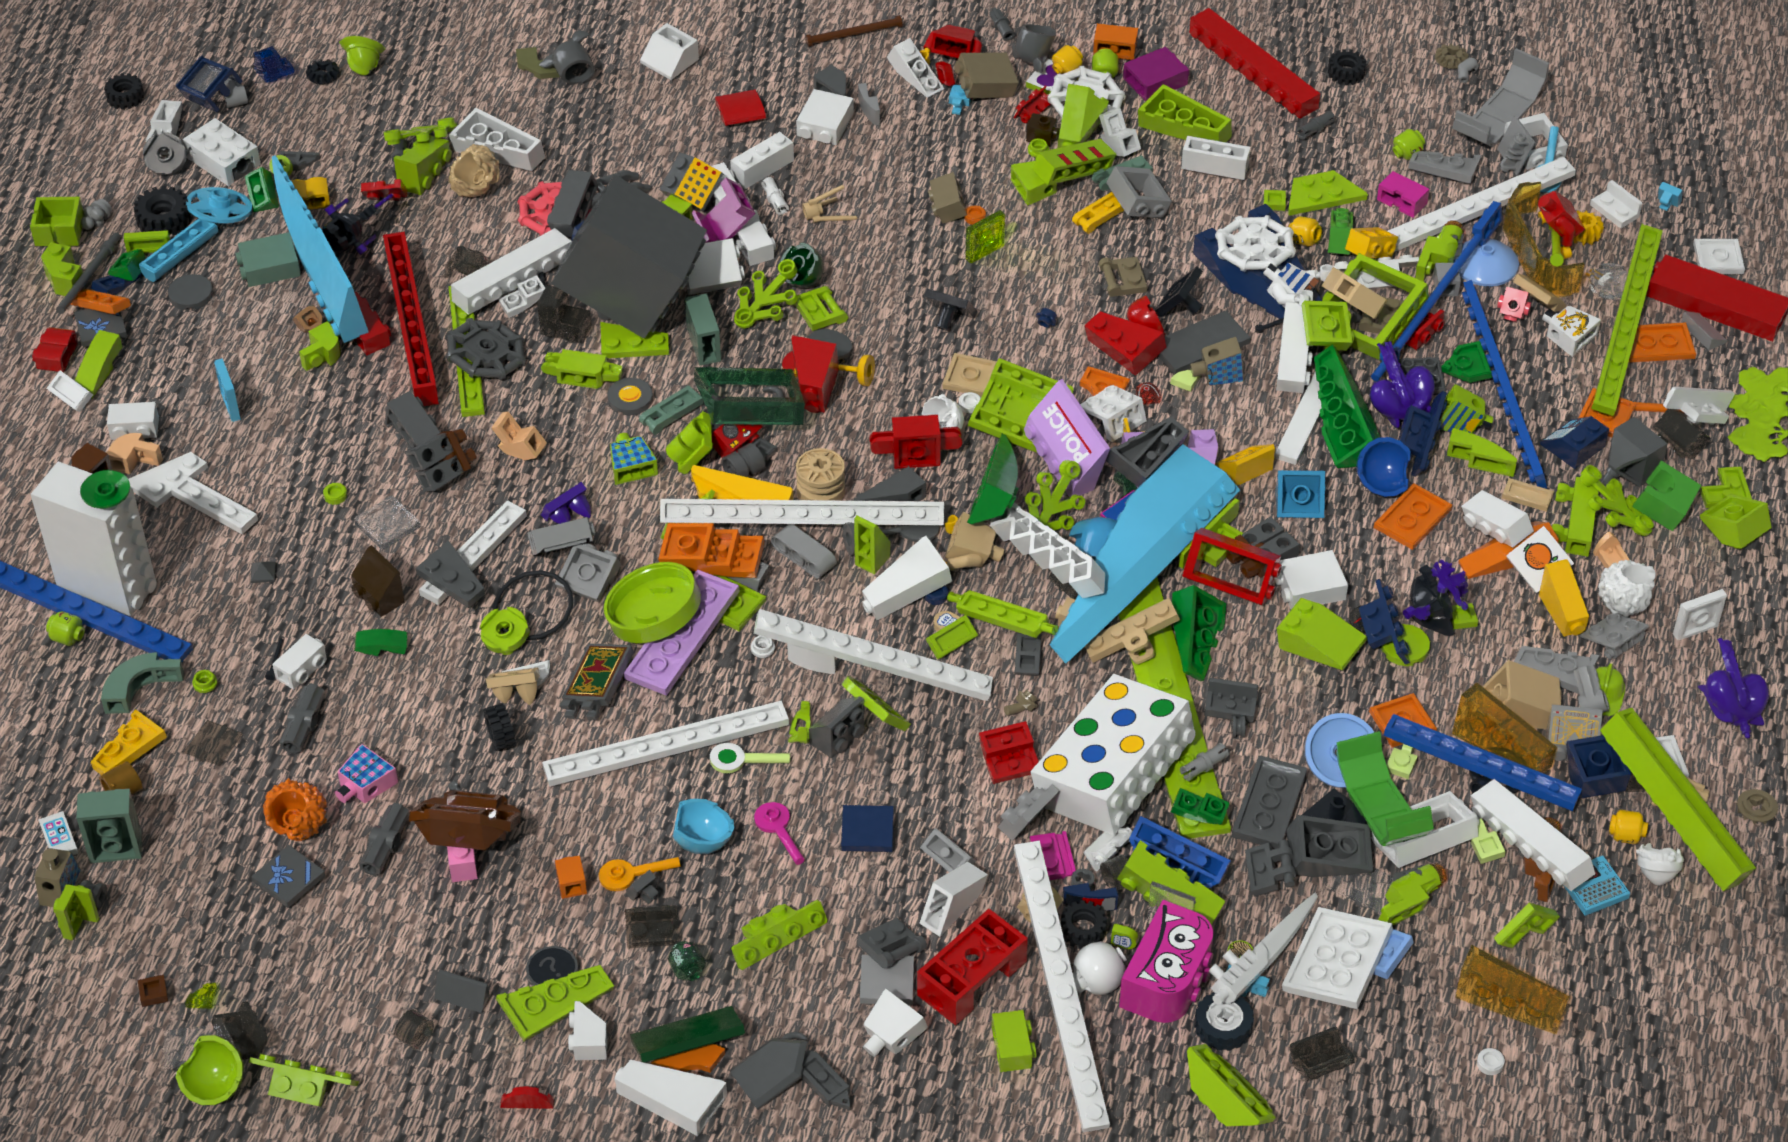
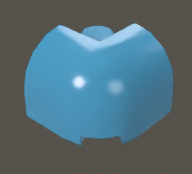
(1092, 534)

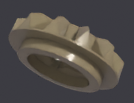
(1450, 61)
(1754, 798)

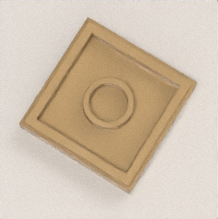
(968, 374)

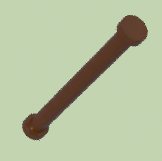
(810, 40)

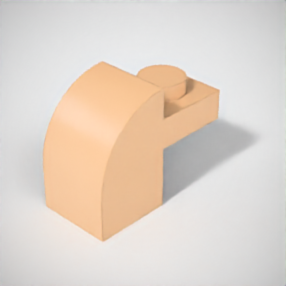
(518, 441)
(130, 449)

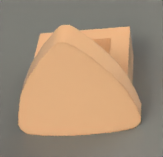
(1609, 550)

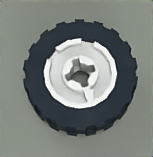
(1220, 1034)

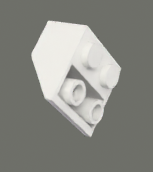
(670, 51)

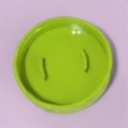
(652, 602)

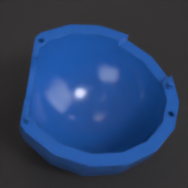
(1384, 466)

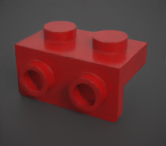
(1430, 324)

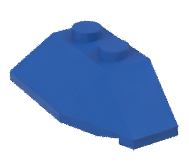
(1197, 861)

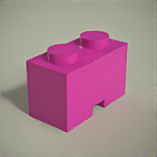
(1403, 193)

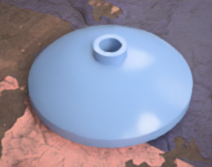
(1490, 264)
(1321, 745)

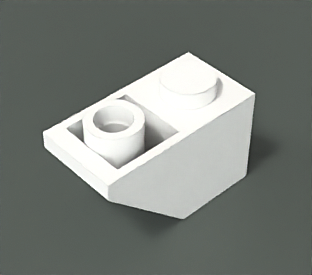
(589, 1035)

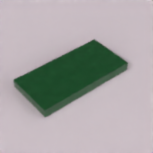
(687, 1034)

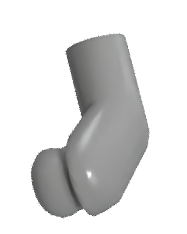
(1464, 68)

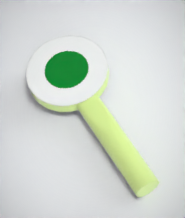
(731, 757)

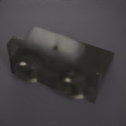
(651, 926)

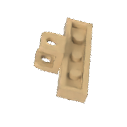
(1133, 633)

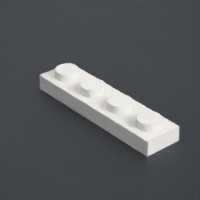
(214, 504)

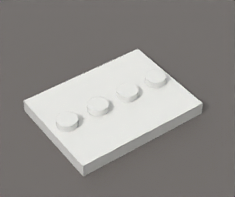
(1337, 957)

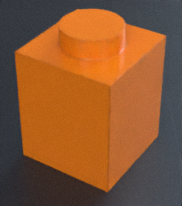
(570, 877)

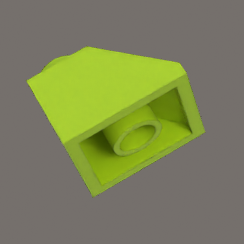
(1737, 520)

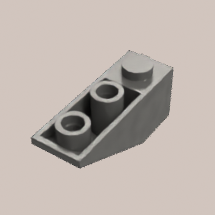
(902, 486)

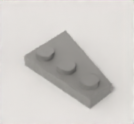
(1442, 166)
(1555, 664)

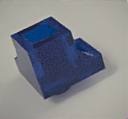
(270, 65)

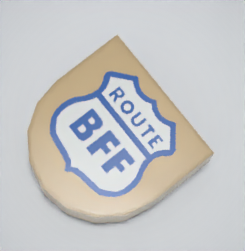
(943, 619)

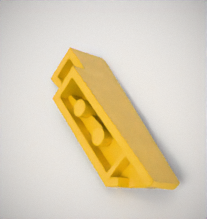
(736, 486)

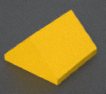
(1248, 463)

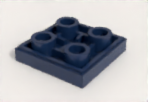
(867, 828)

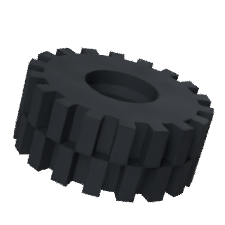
(162, 201)

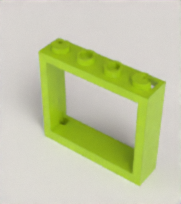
(1401, 318)

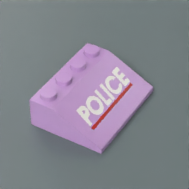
(1065, 432)

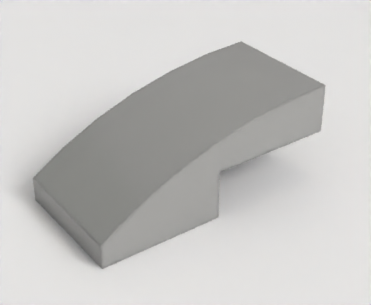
(868, 104)

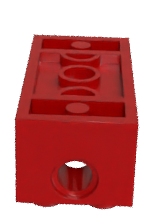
(951, 979)

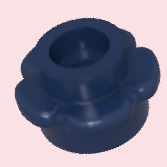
(1046, 317)

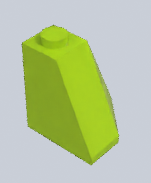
(1080, 115)

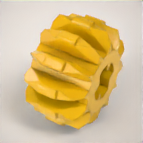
(1593, 228)

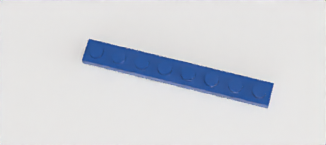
(1482, 762)

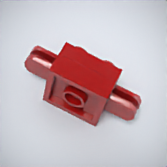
(915, 441)

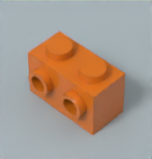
(1119, 39)

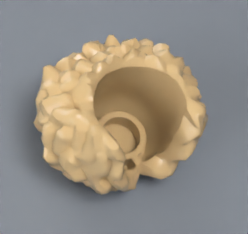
(474, 171)

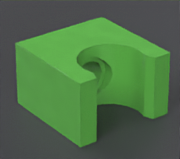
(1671, 500)

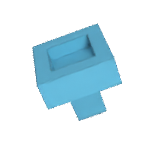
(1669, 196)

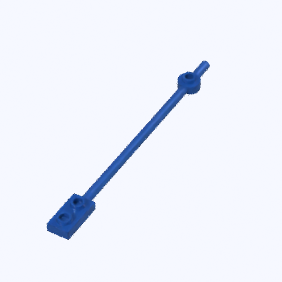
(1482, 231)

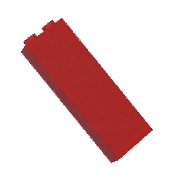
(1718, 297)

